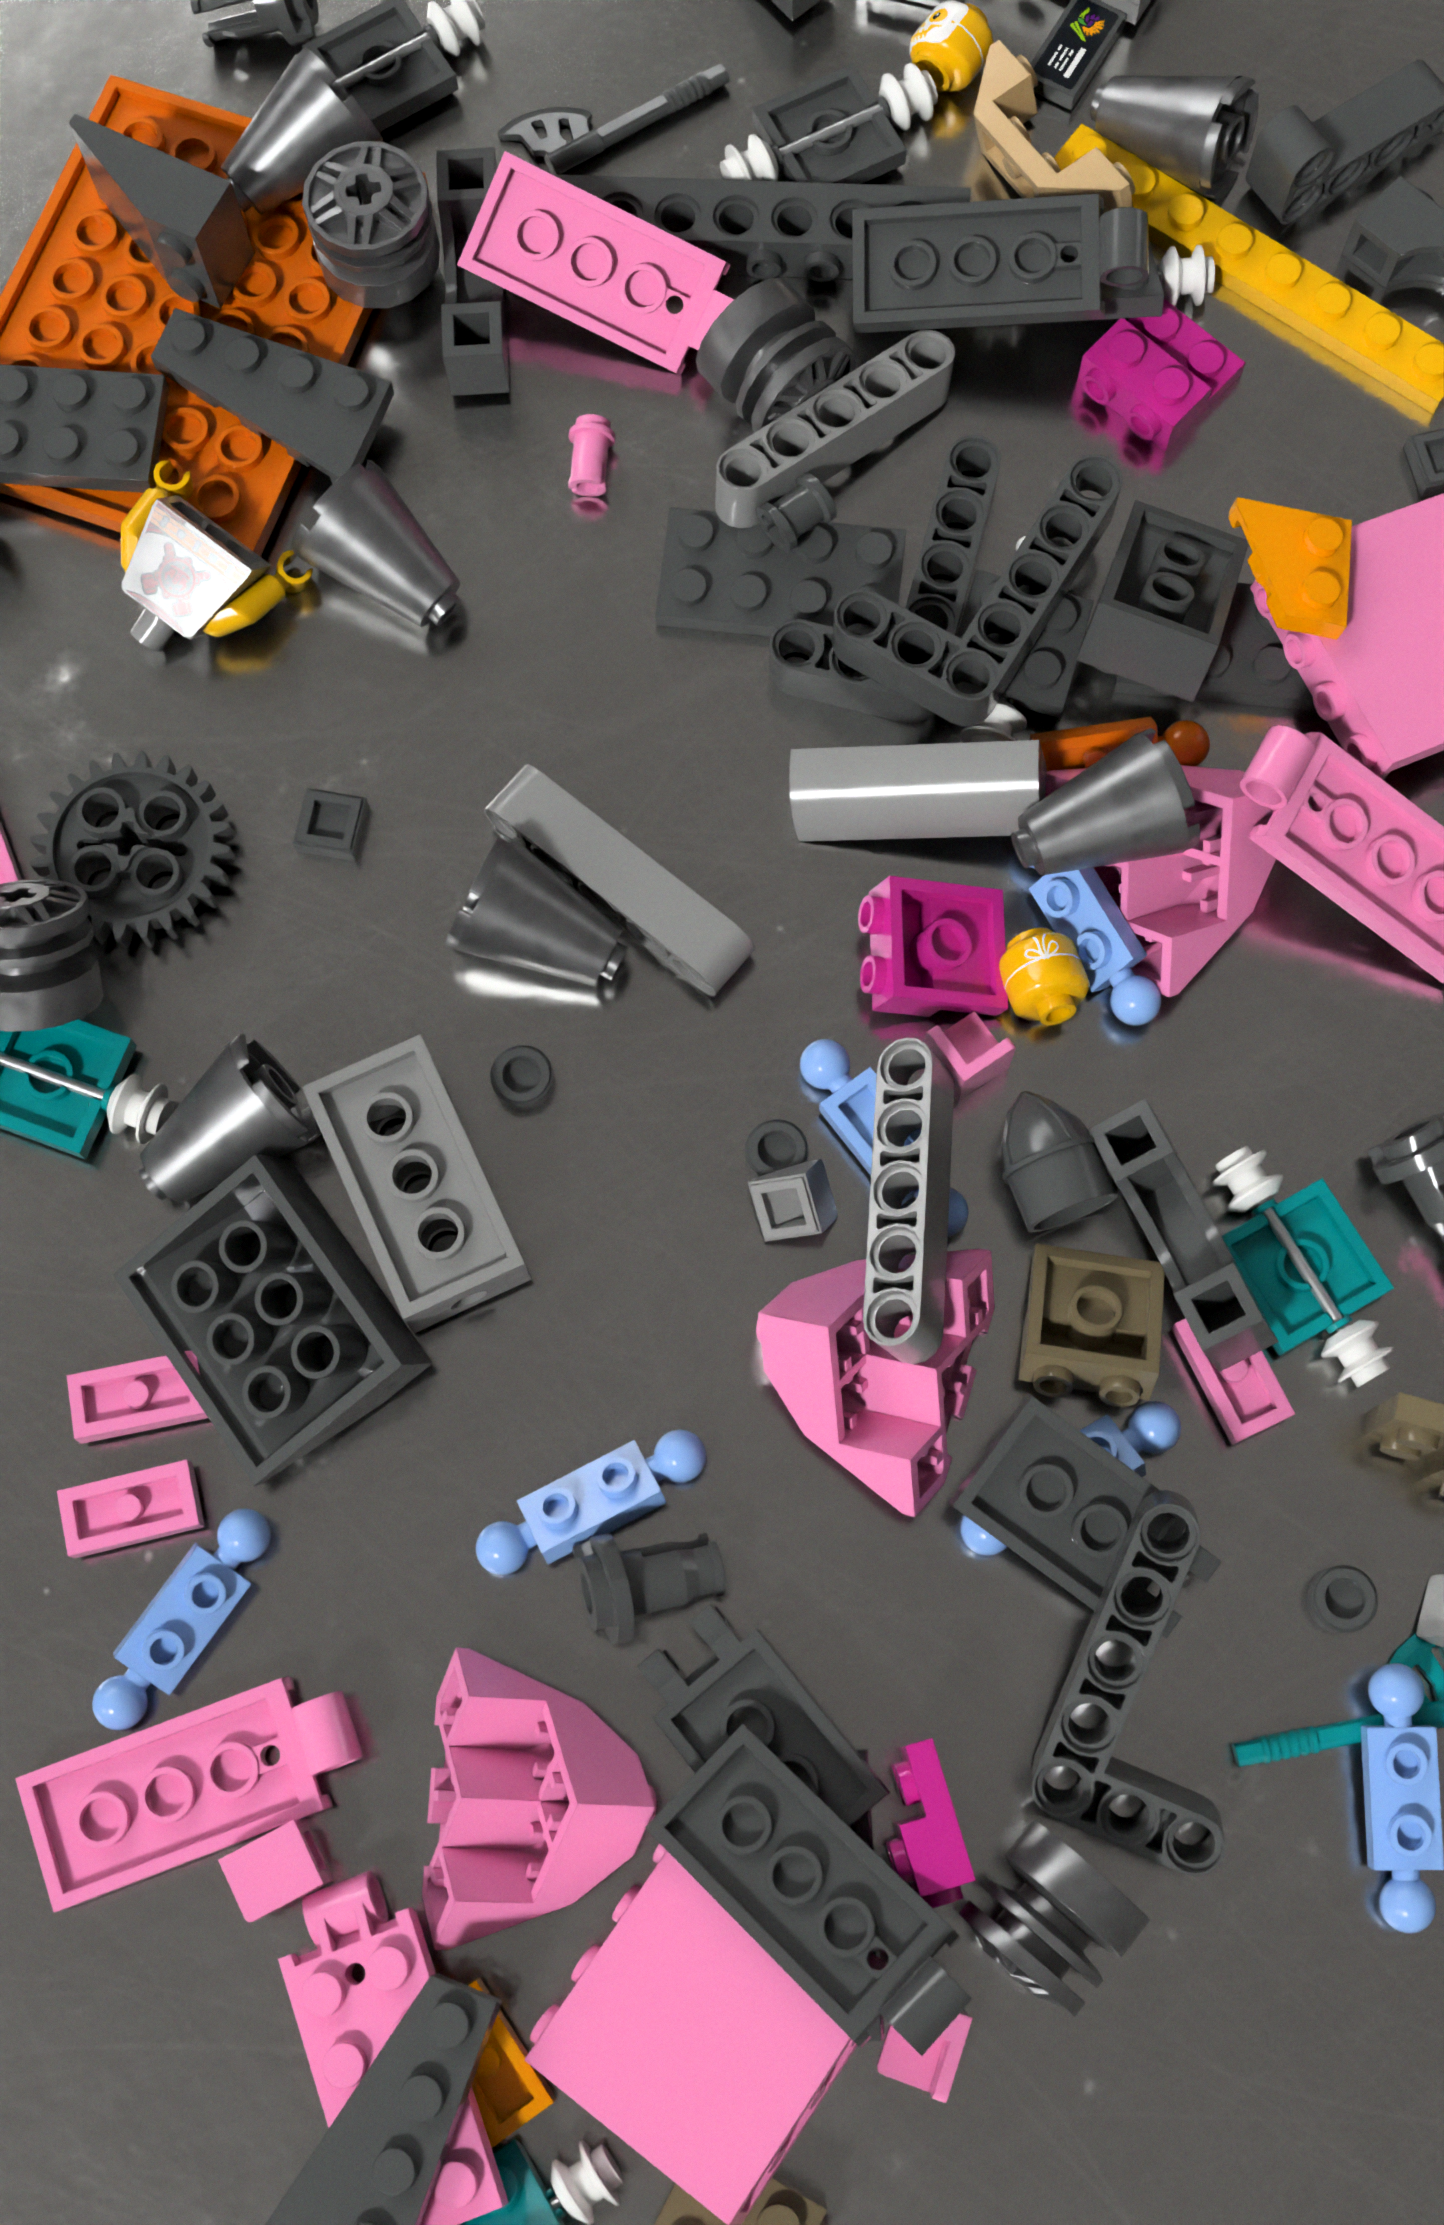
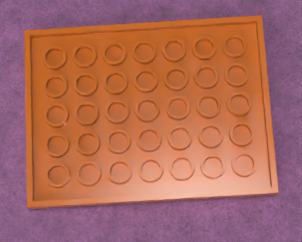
(99, 304)

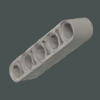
(835, 425)
(621, 880)
(924, 1223)

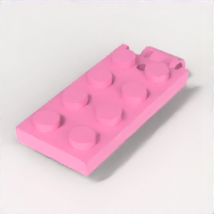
(594, 264)
(1356, 841)
(183, 1789)
(351, 2021)

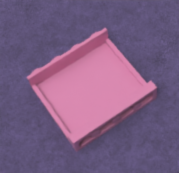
(1386, 670)
(692, 2043)

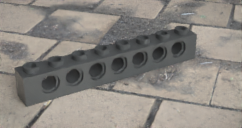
(765, 217)

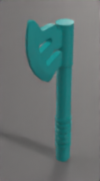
(1315, 1739)

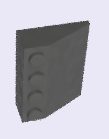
(277, 1314)

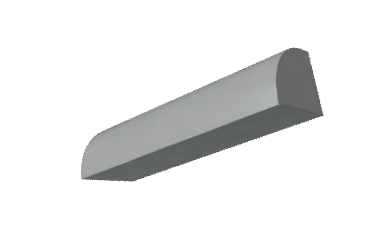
(914, 790)

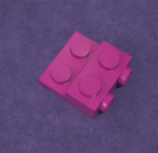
(1158, 373)
(933, 947)
(930, 1845)

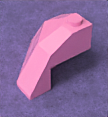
(1193, 899)
(857, 1399)
(528, 1801)

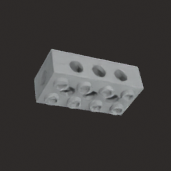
(375, 1168)

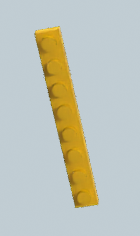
(1279, 279)

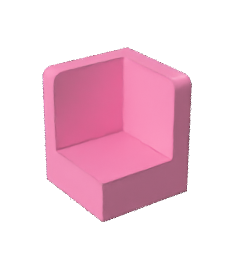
(970, 1053)
(276, 1869)
(937, 2066)

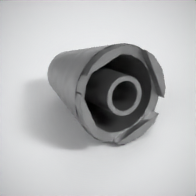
(1181, 124)
(293, 131)
(378, 548)
(1111, 812)
(534, 919)
(230, 1114)

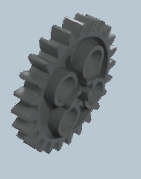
(142, 799)

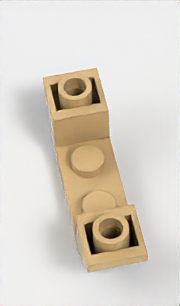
(1003, 106)

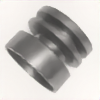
(372, 224)
(771, 353)
(44, 955)
(1053, 1918)

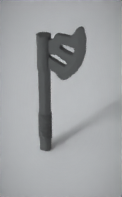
(586, 144)

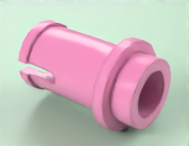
(591, 442)

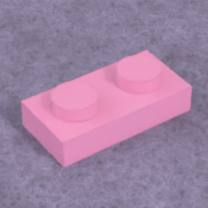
(1242, 1396)
(130, 1399)
(130, 1509)

